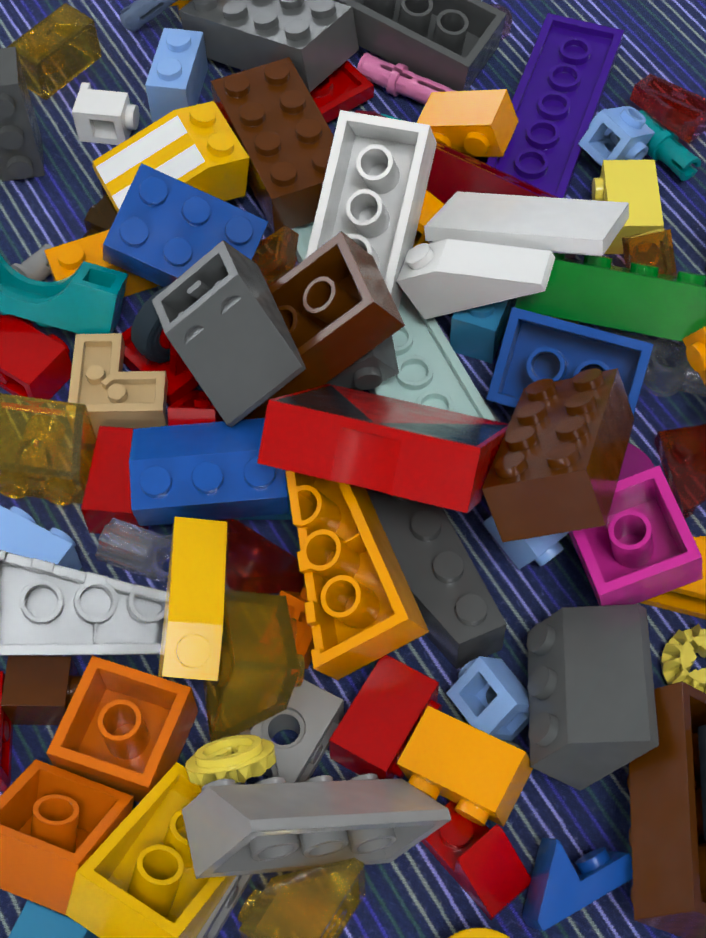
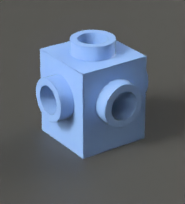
(617, 135)

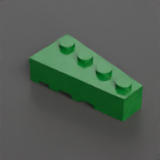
(622, 297)

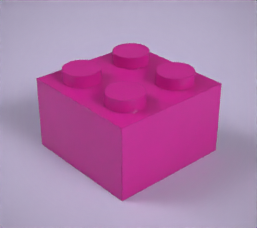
(643, 545)

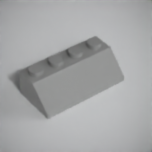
(305, 823)

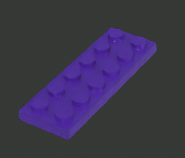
(558, 101)

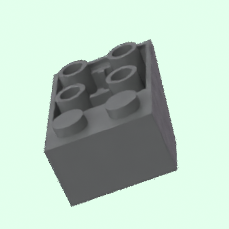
(229, 332)

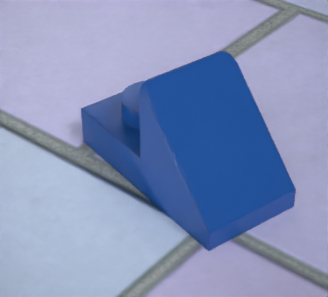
(561, 891)

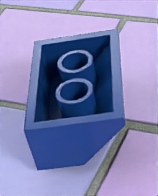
(203, 473)

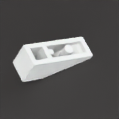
(470, 274)

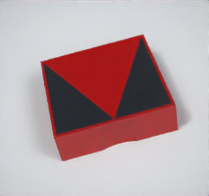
(382, 444)

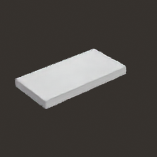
(530, 222)

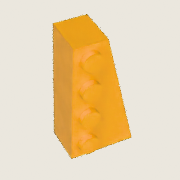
(351, 577)

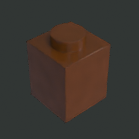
(38, 689)

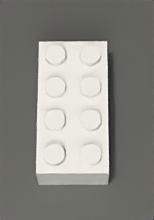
(375, 189)

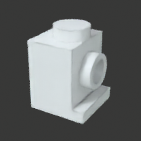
(104, 116)

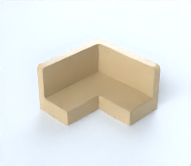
(111, 395)

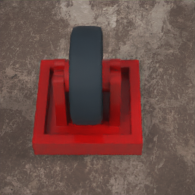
(151, 350)

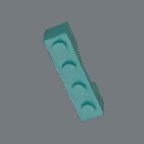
(80, 303)

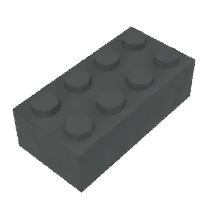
(258, 32)
(432, 37)

